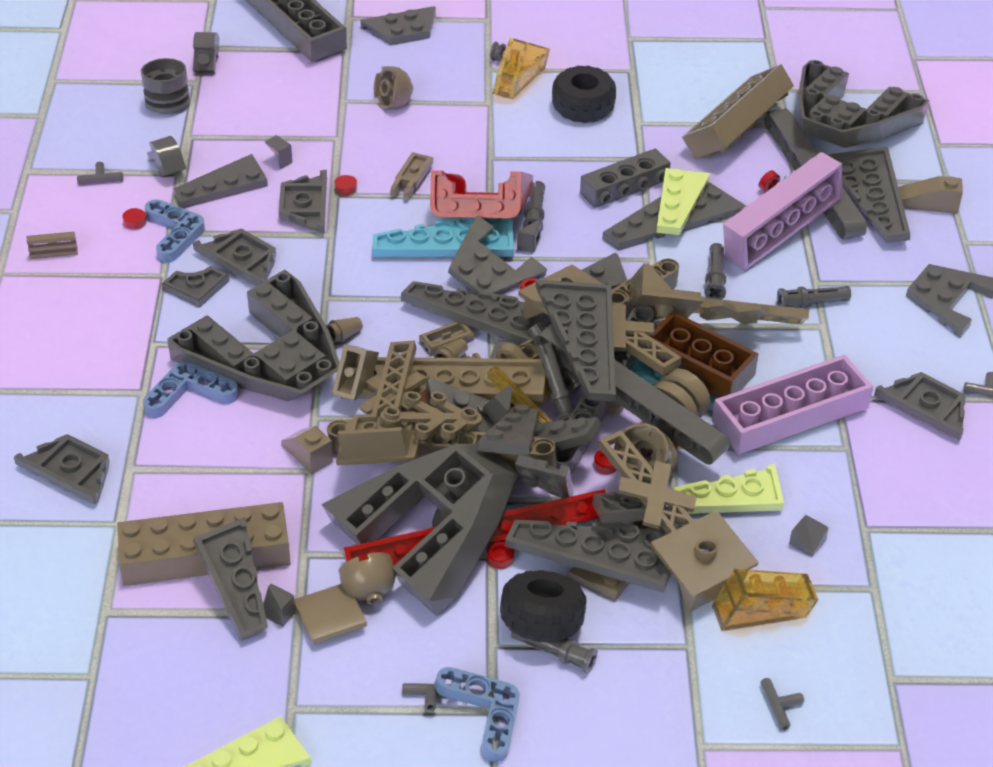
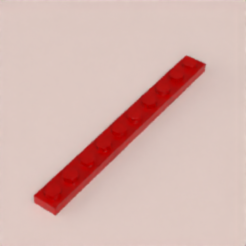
(556, 512)

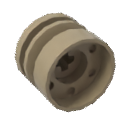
(650, 439)

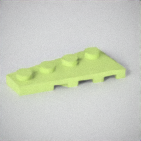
(679, 198)
(738, 494)
(264, 747)

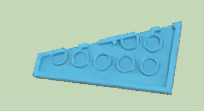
(442, 239)

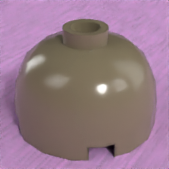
(392, 87)
(368, 578)

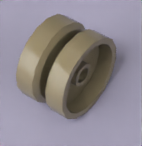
(686, 390)

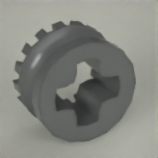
(497, 51)

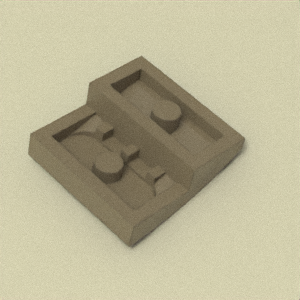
(329, 613)

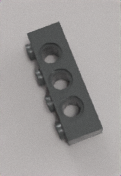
(624, 178)

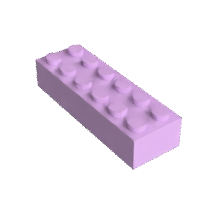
(782, 211)
(791, 404)

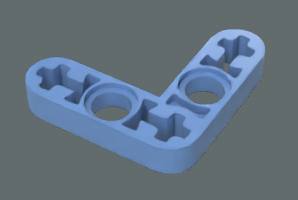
(188, 225)
(185, 377)
(495, 704)

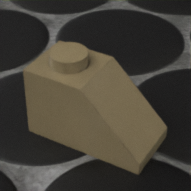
(353, 370)
(310, 448)

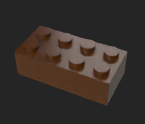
(713, 358)

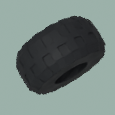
(583, 94)
(543, 606)

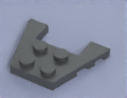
(482, 269)
(942, 288)

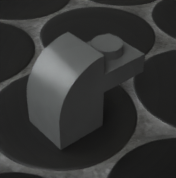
(205, 51)
(166, 155)

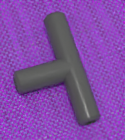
(99, 176)
(985, 390)
(422, 689)
(778, 704)

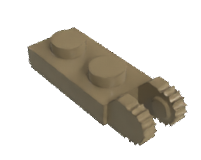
(411, 174)

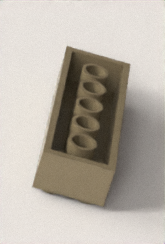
(738, 112)
(165, 548)

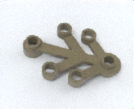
(463, 419)

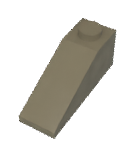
(933, 194)

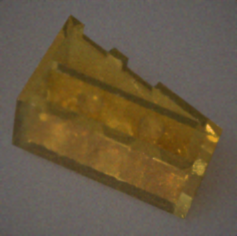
(519, 67)
(763, 598)

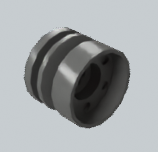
(165, 85)

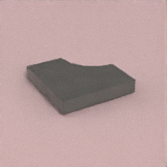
(196, 286)

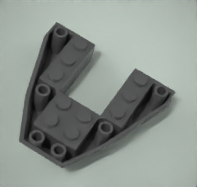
(846, 122)
(283, 368)
(463, 485)

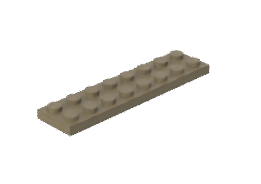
(470, 375)

